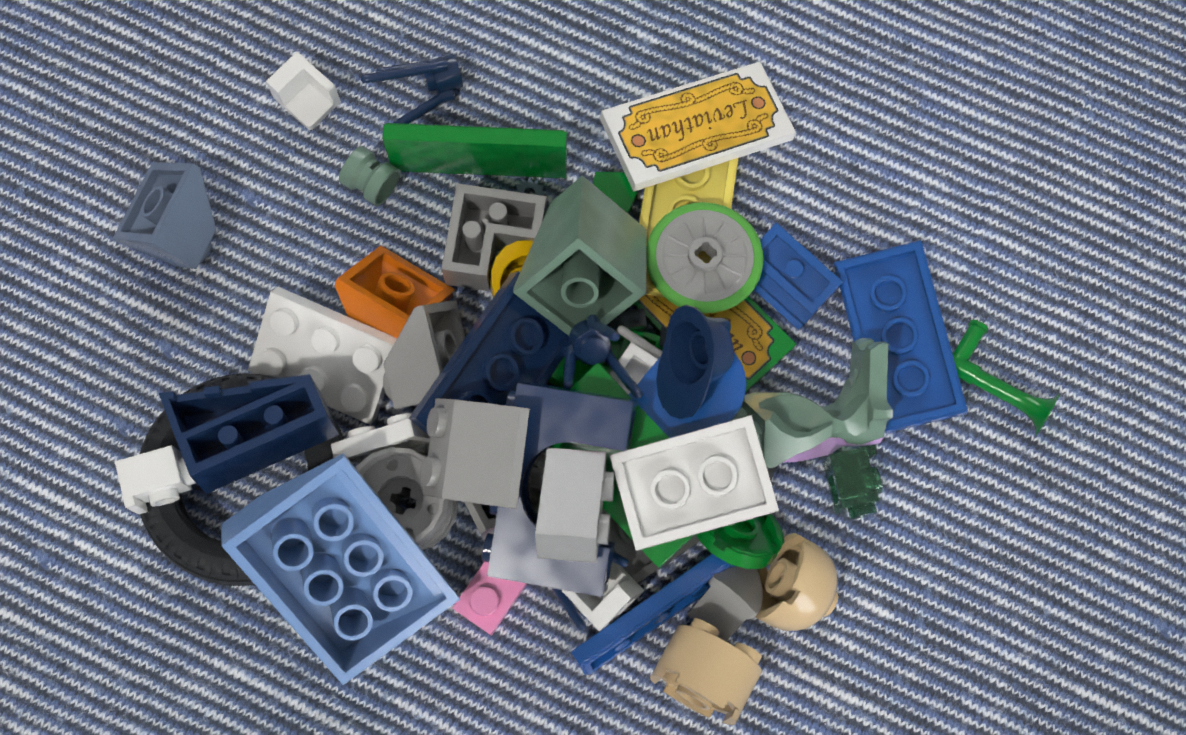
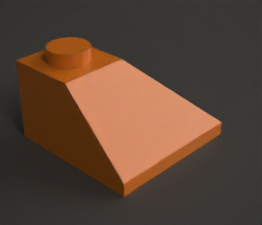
(386, 290)

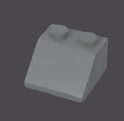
(475, 452)

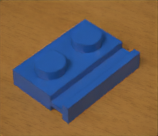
(793, 278)

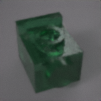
(853, 481)

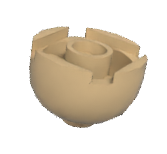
(798, 586)

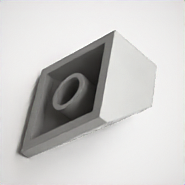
(422, 352)

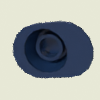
(693, 356)

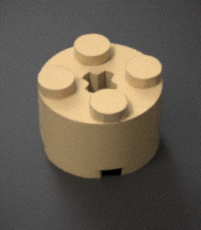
(708, 671)

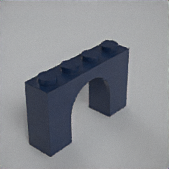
(555, 418)

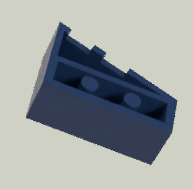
(246, 427)

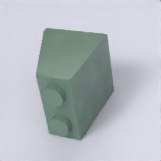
(584, 259)

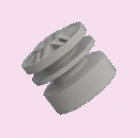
(395, 475)

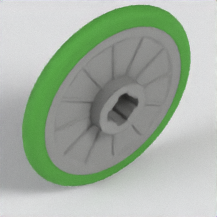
(684, 277)

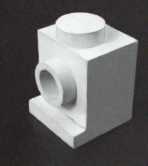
(153, 478)

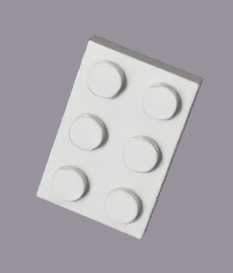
(333, 348)
(694, 483)

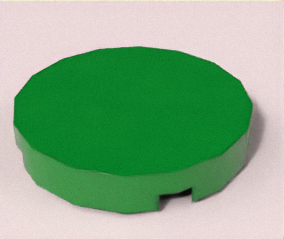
(746, 543)

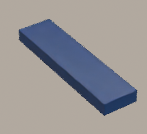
(647, 615)

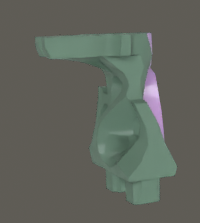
(800, 429)

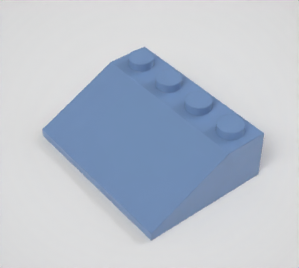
(337, 566)

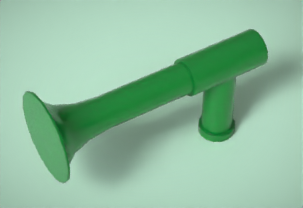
(1035, 408)

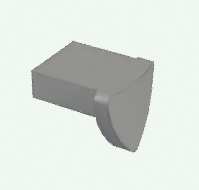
(730, 600)

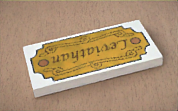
(697, 126)

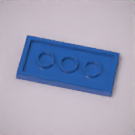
(895, 301)

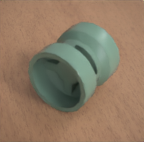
(369, 175)

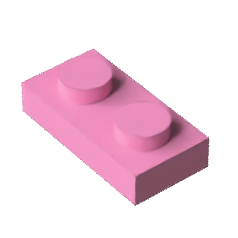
(488, 599)

